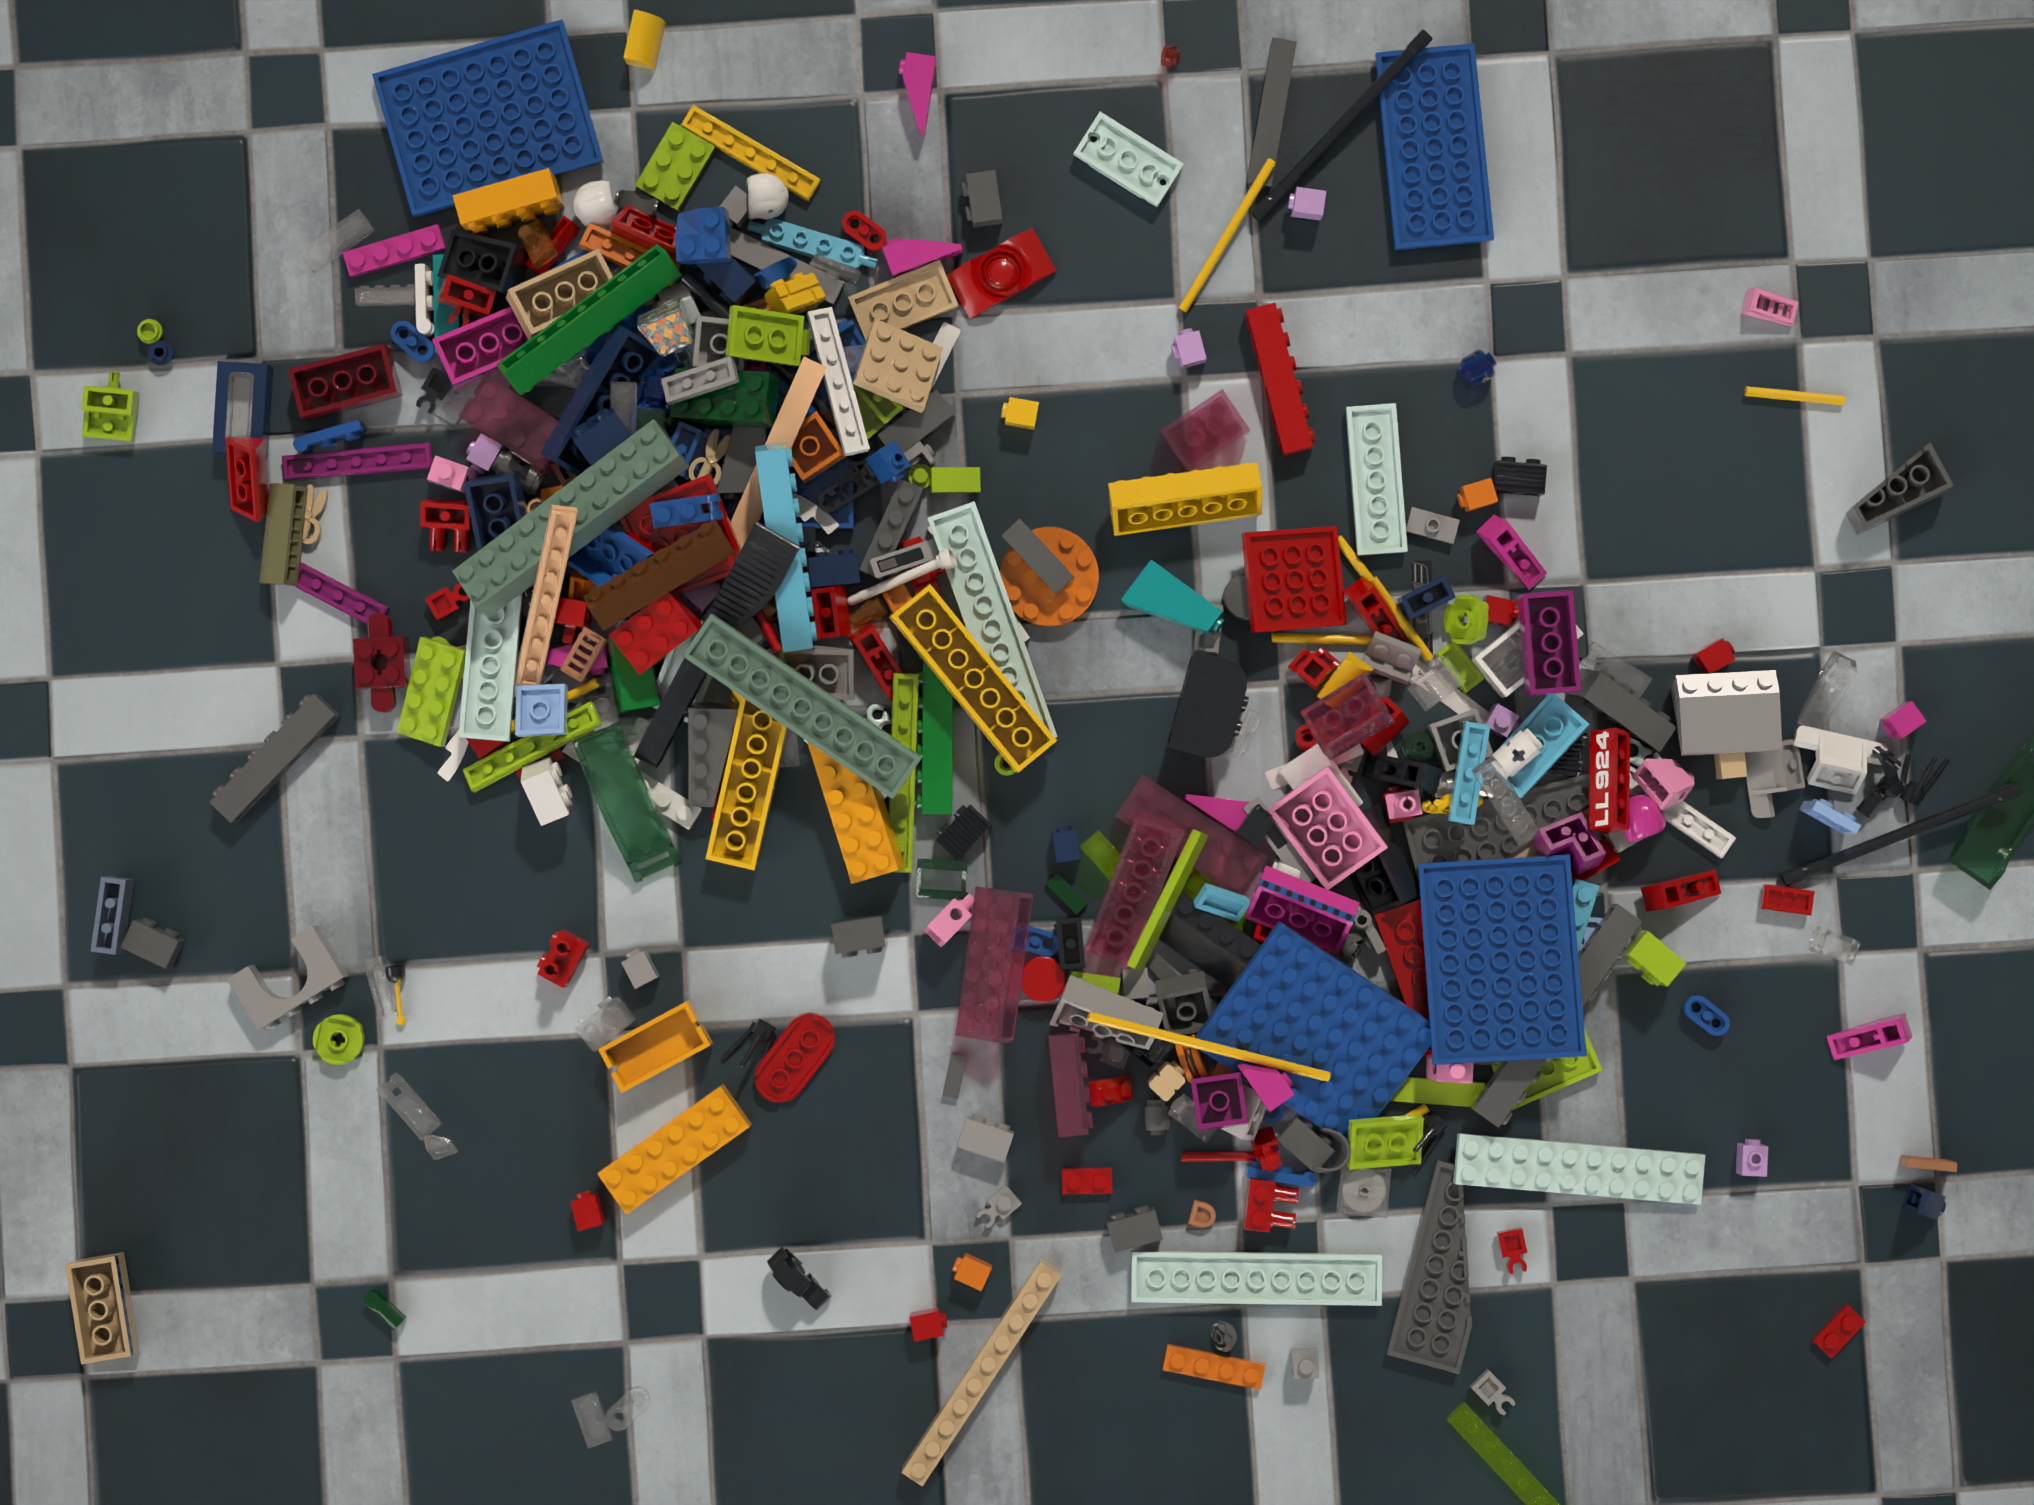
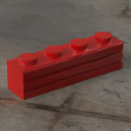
(560, 237)

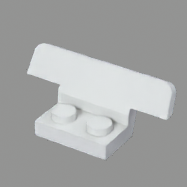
(1839, 758)

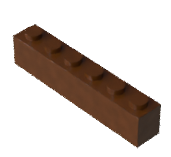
(658, 574)

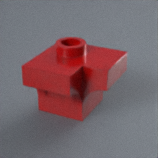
(1314, 667)

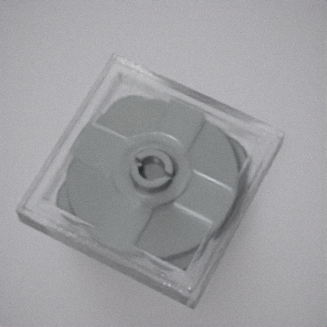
(1364, 1191)

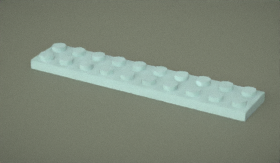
(986, 602)
(1579, 1169)
(1256, 1278)

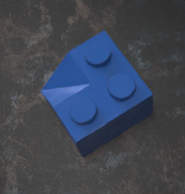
(703, 236)

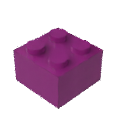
(1219, 1101)

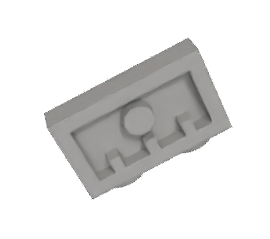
(1391, 657)

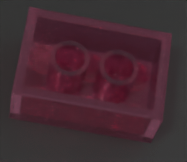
(1204, 431)
(1347, 716)

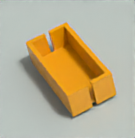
(509, 202)
(655, 1046)

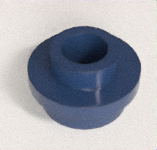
(167, 356)

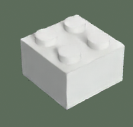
(546, 791)

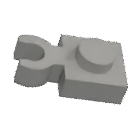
(1001, 1204)
(1491, 1390)

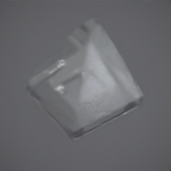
(439, 1146)

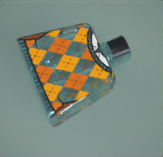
(668, 329)

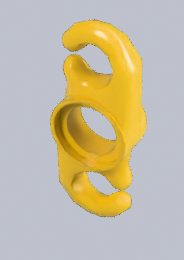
(1442, 805)

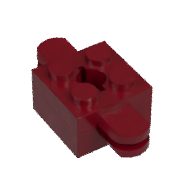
(381, 662)

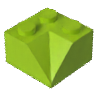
(1654, 959)

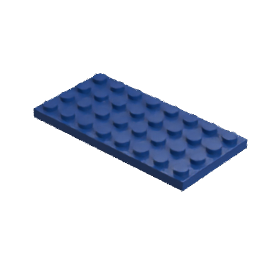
(1435, 149)

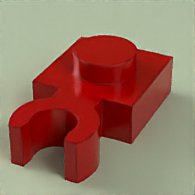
(445, 602)
(1512, 1245)

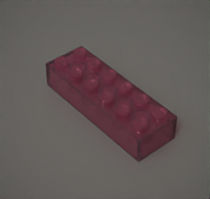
(1224, 856)
(1134, 886)
(994, 964)

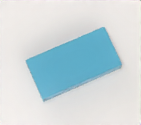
(1221, 902)

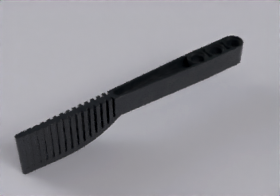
(746, 591)

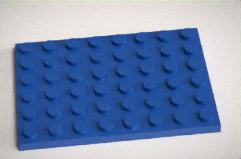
(487, 115)
(1501, 960)
(1322, 1015)

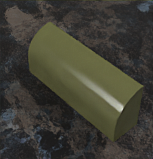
(283, 534)

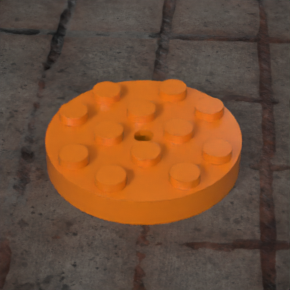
(1034, 599)

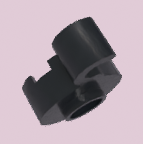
(792, 1277)

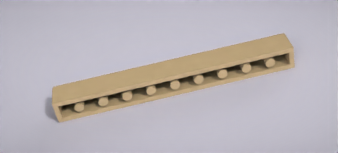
(981, 1371)

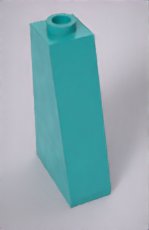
(1172, 600)

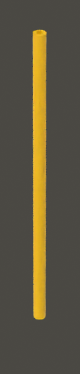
(1208, 1046)

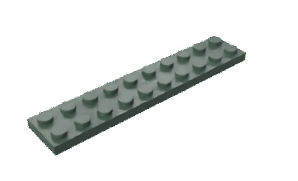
(801, 706)

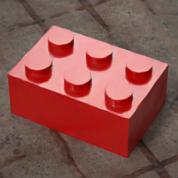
(655, 630)

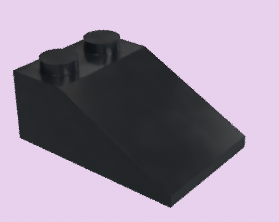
(484, 261)

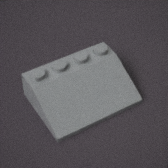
(1727, 712)

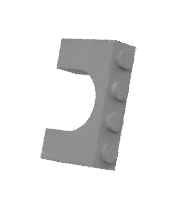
(323, 972)

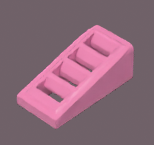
(1754, 304)

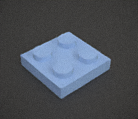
(541, 710)
(1823, 812)

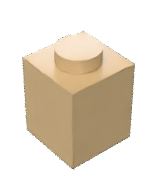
(1730, 765)

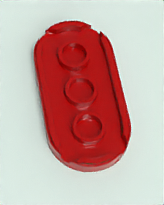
(794, 1057)

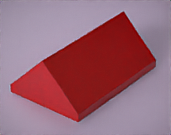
(645, 230)
(247, 476)

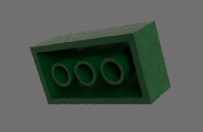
(742, 404)

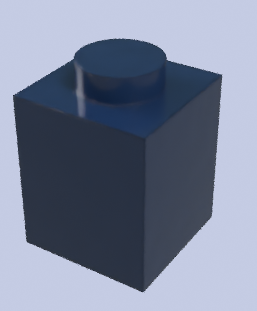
(1066, 844)

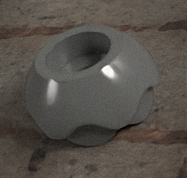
(1351, 947)
(1224, 1335)

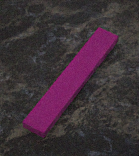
(357, 461)

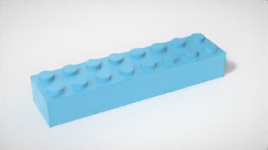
(780, 516)

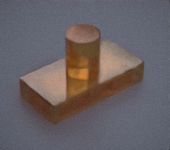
(537, 243)

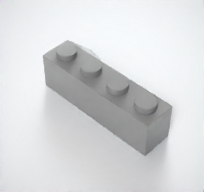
(1081, 997)

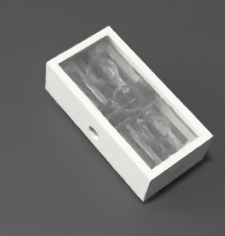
(1503, 662)

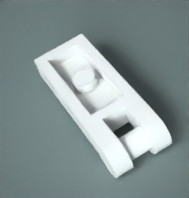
(424, 300)

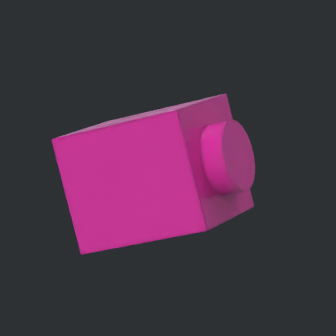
(1902, 720)

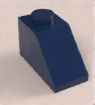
(1924, 1202)

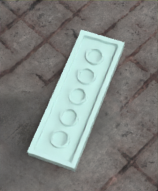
(1376, 479)
(490, 673)

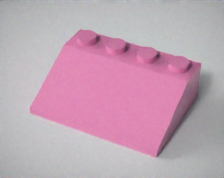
(1327, 828)

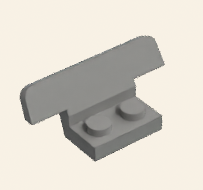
(1772, 773)

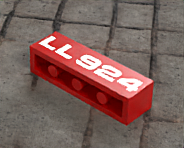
(1609, 780)

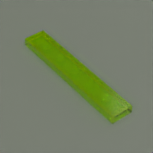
(1499, 1457)

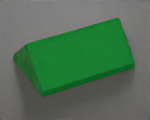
(630, 688)

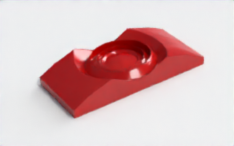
(1001, 273)

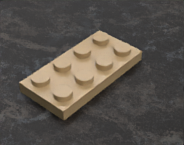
(905, 299)

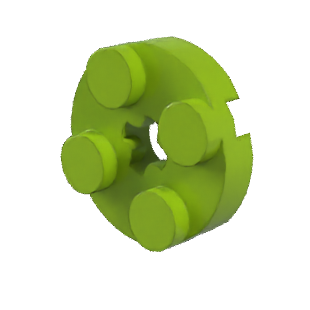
(1477, 619)
(332, 1026)

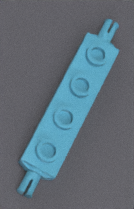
(809, 242)

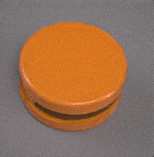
(1192, 1061)

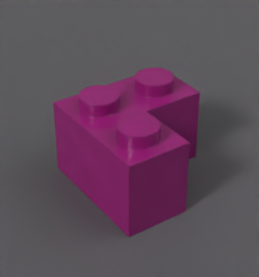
(1571, 838)

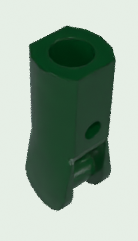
(384, 1308)

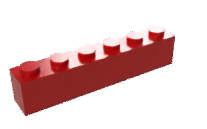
(1279, 379)

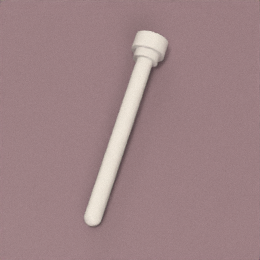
(945, 560)

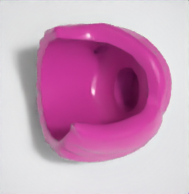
(1644, 818)

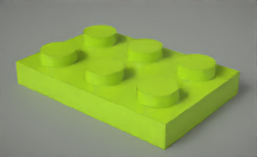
(675, 166)
(764, 336)
(1384, 1141)

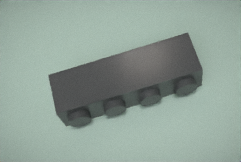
(893, 524)

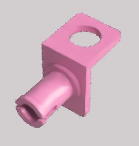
(1403, 804)

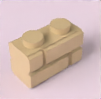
(1166, 1079)

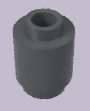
(1157, 1117)

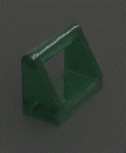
(937, 864)

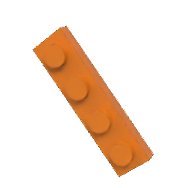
(613, 247)
(1213, 1366)

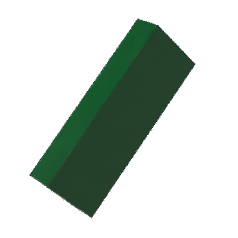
(1066, 893)

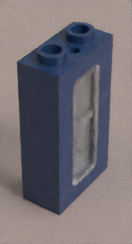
(242, 403)

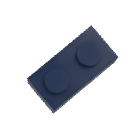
(600, 435)
(834, 569)
(1426, 598)

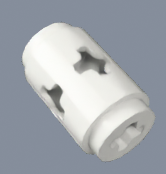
(1527, 747)

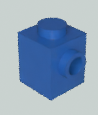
(888, 463)

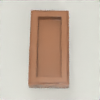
(1928, 1163)

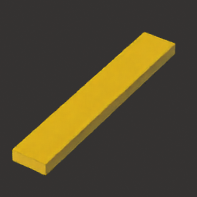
(750, 152)

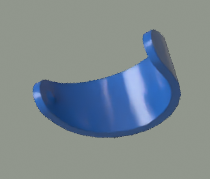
(775, 271)

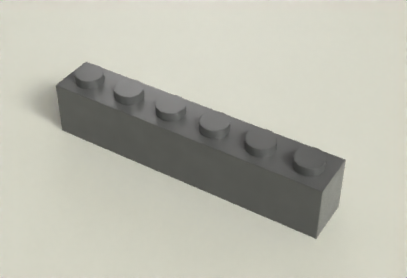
(274, 758)

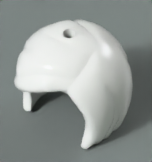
(766, 196)
(594, 204)

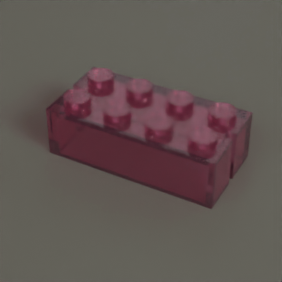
(510, 421)
(1068, 1083)

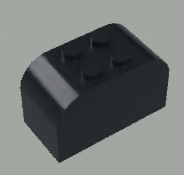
(1208, 707)

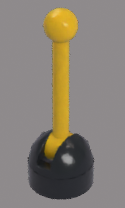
(395, 975)

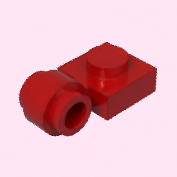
(1266, 1148)

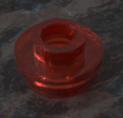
(1170, 56)

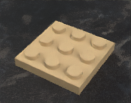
(898, 365)

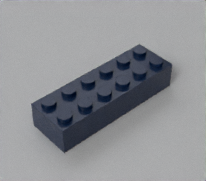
(620, 359)

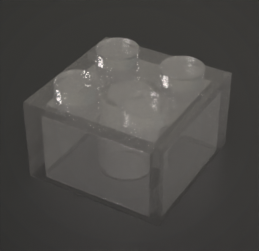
(1435, 682)

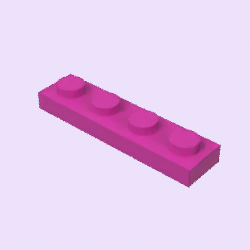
(394, 251)

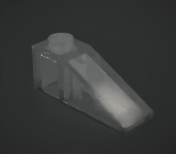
(1828, 690)

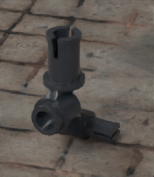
(1887, 786)

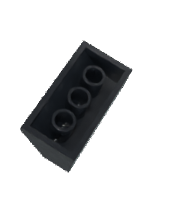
(1387, 877)
(1208, 941)

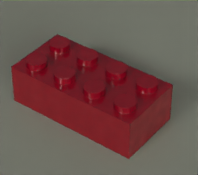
(345, 382)

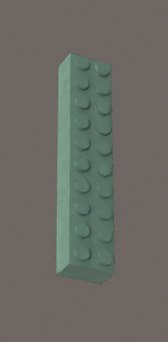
(601, 497)

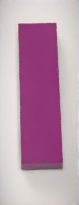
(338, 594)

